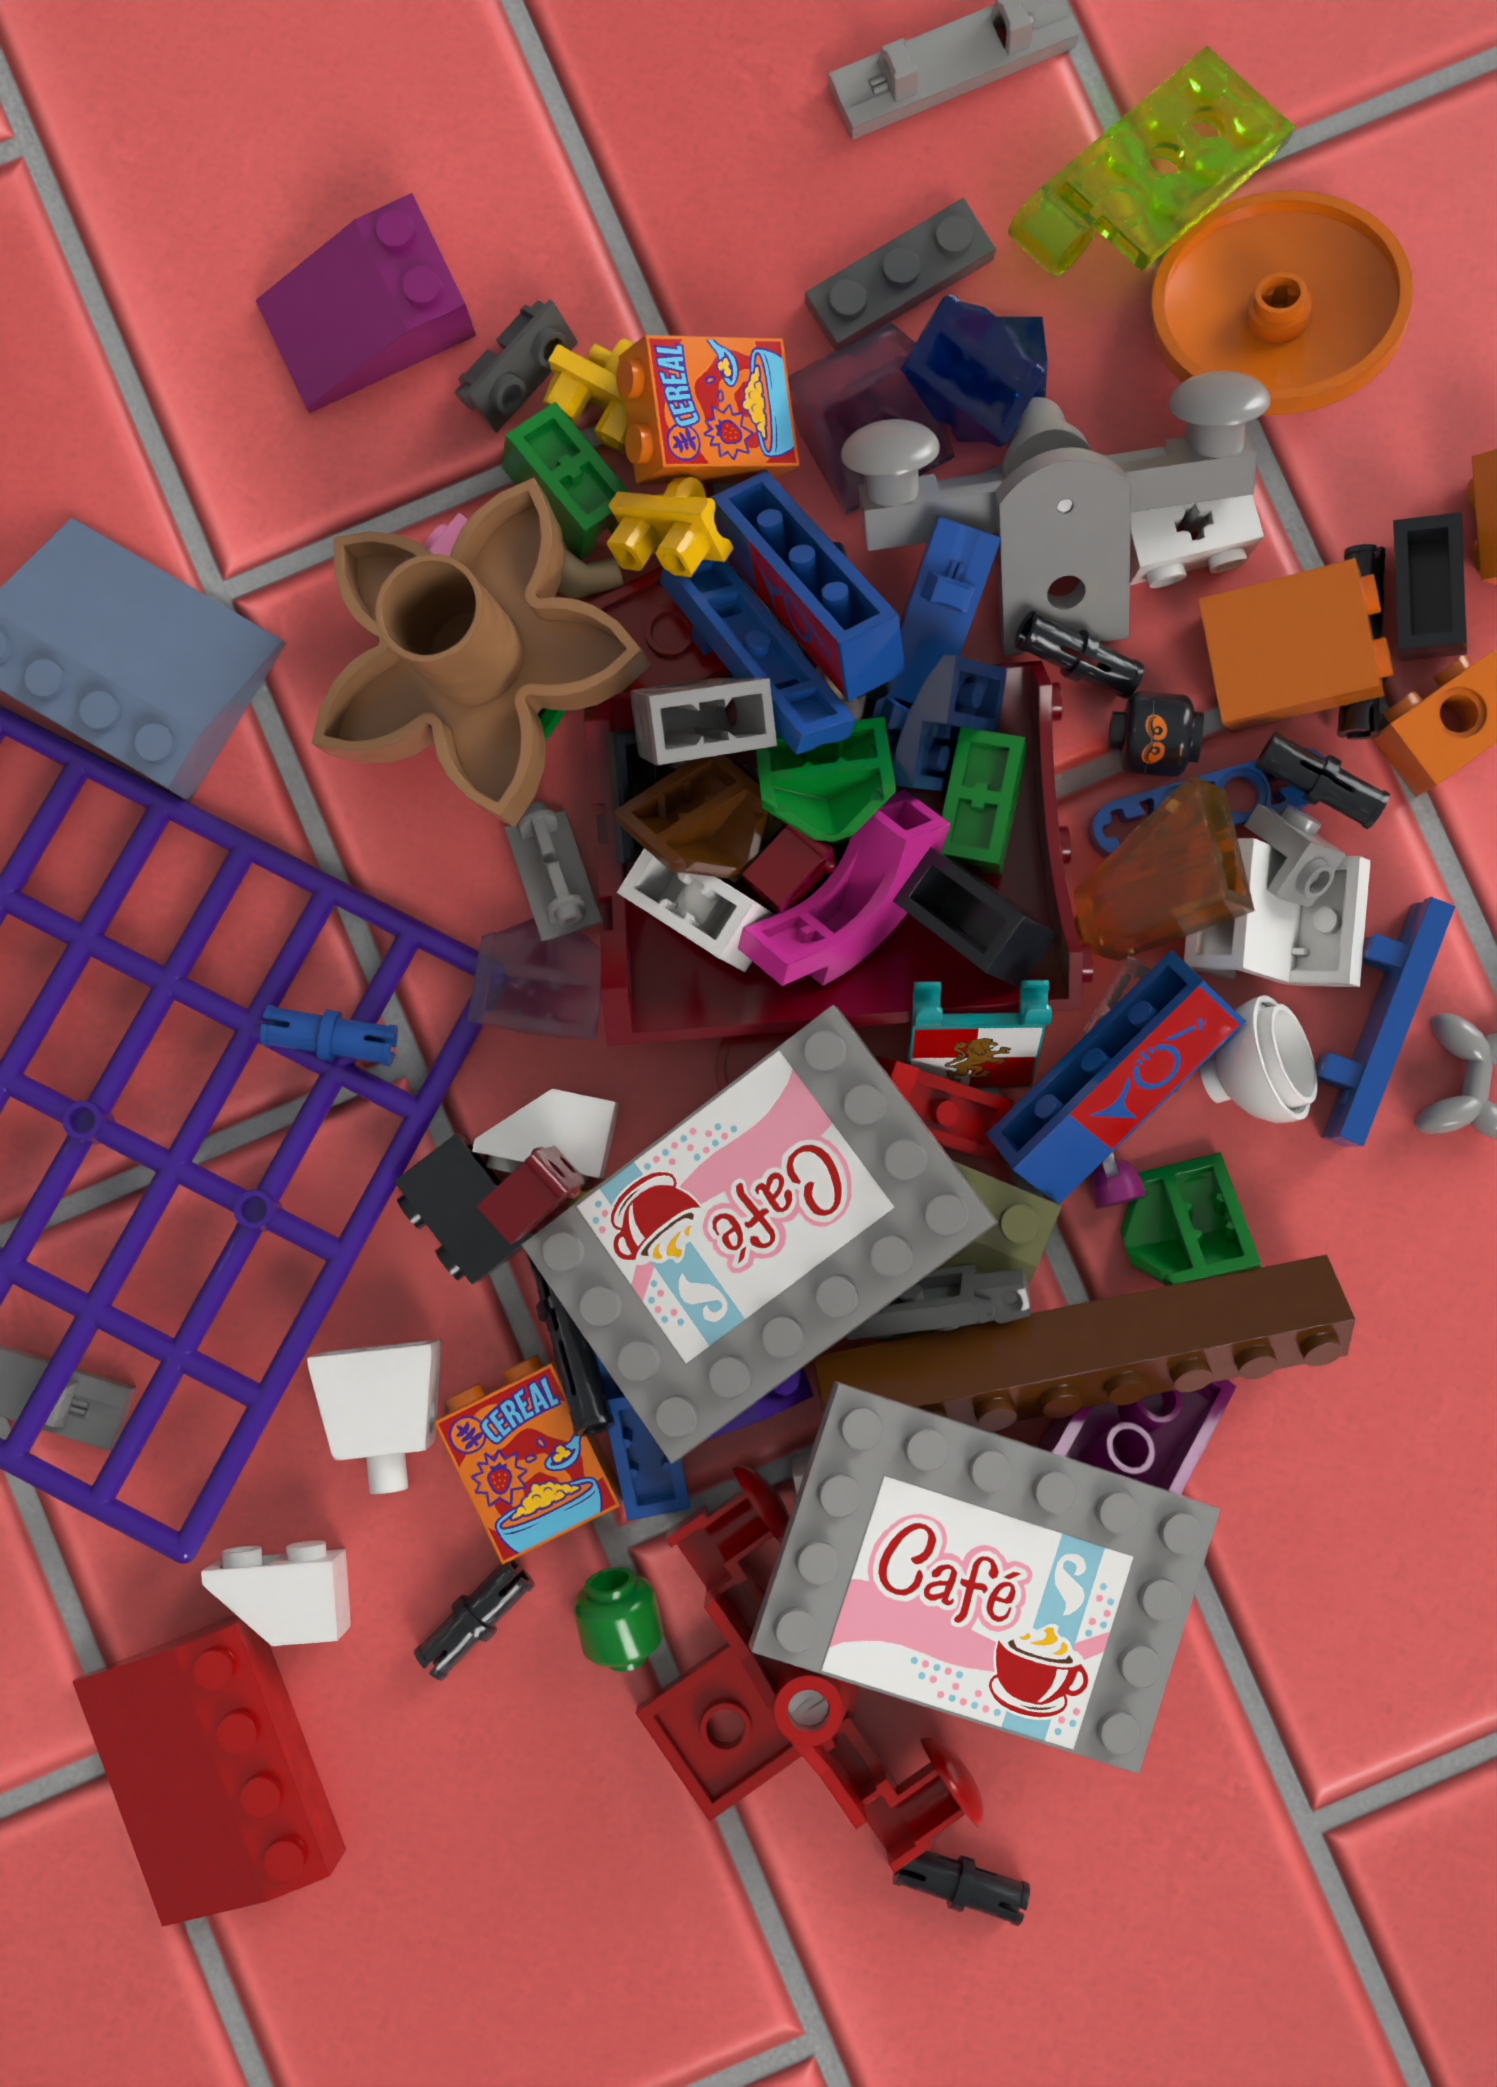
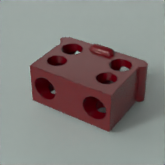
(789, 870)
(531, 1193)

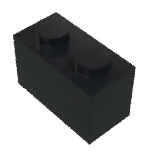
(1430, 586)
(974, 918)
(444, 1196)

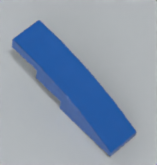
(645, 1474)

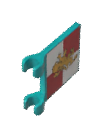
(979, 1048)

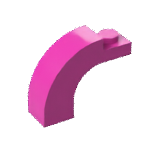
(855, 904)

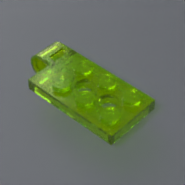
(1129, 202)

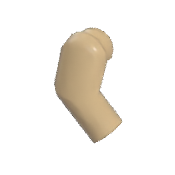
(588, 579)

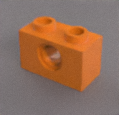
(1419, 742)

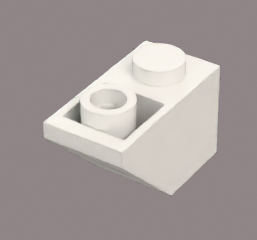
(571, 1122)
(287, 1595)

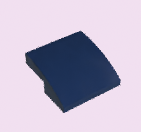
(952, 697)

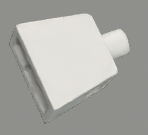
(379, 1405)

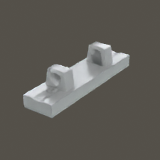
(949, 62)
(88, 1409)

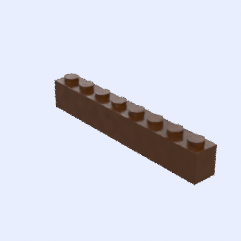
(1109, 1348)

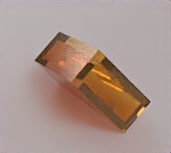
(1166, 877)

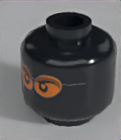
(1157, 733)

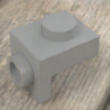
(1309, 856)

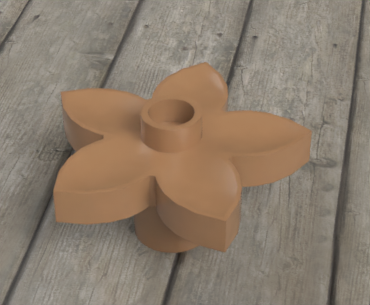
(470, 651)

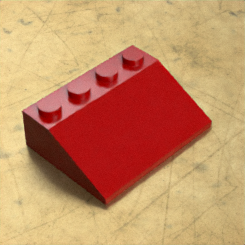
(211, 1772)

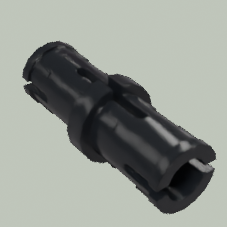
(1044, 640)
(1322, 780)
(473, 1619)
(966, 1886)

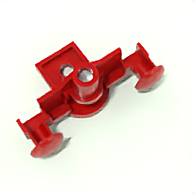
(784, 1706)

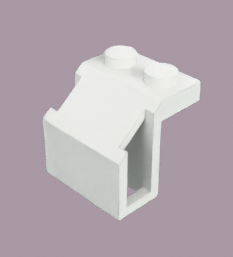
(1286, 939)

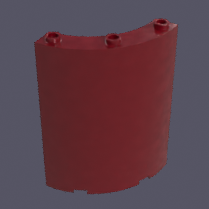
(674, 990)

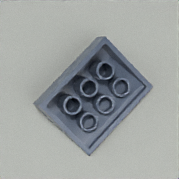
(129, 656)

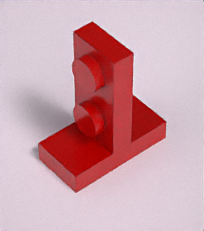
(950, 1110)

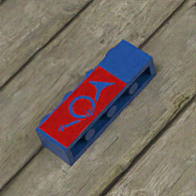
(810, 586)
(1114, 1078)

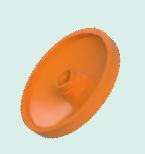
(1285, 292)

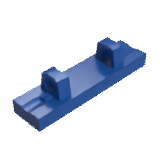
(937, 612)
(753, 645)
(1406, 971)

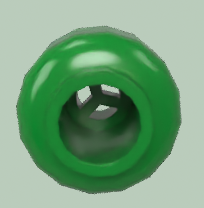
(618, 1619)

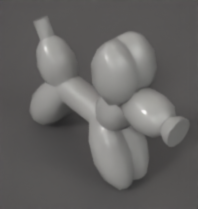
(1472, 1106)

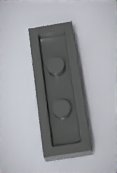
(900, 275)

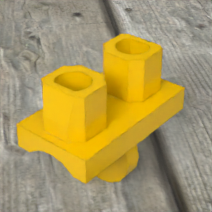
(591, 381)
(671, 525)

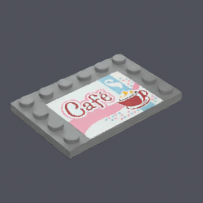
(757, 1233)
(984, 1578)

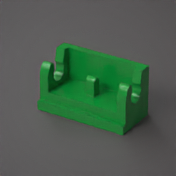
(569, 474)
(983, 798)

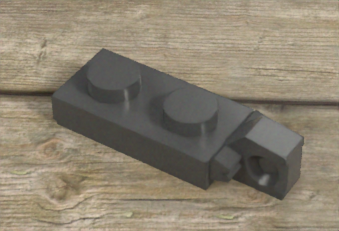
(950, 1300)

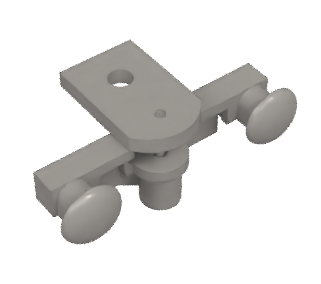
(1058, 500)

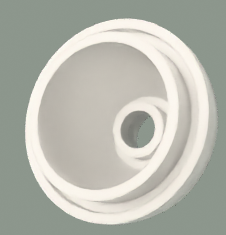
(1264, 1064)

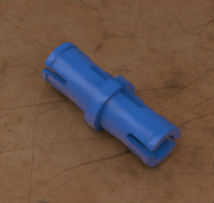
(329, 1035)

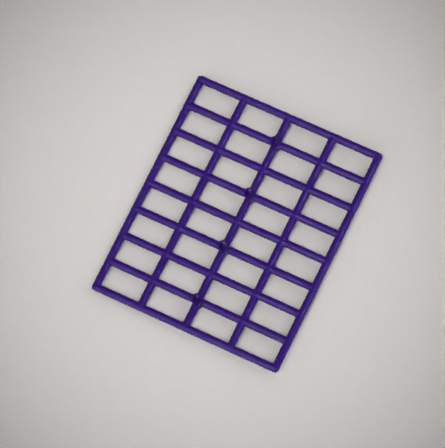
(93, 1123)

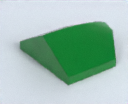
(831, 787)
(1188, 1224)

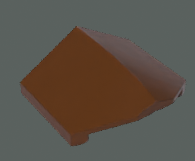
(699, 818)

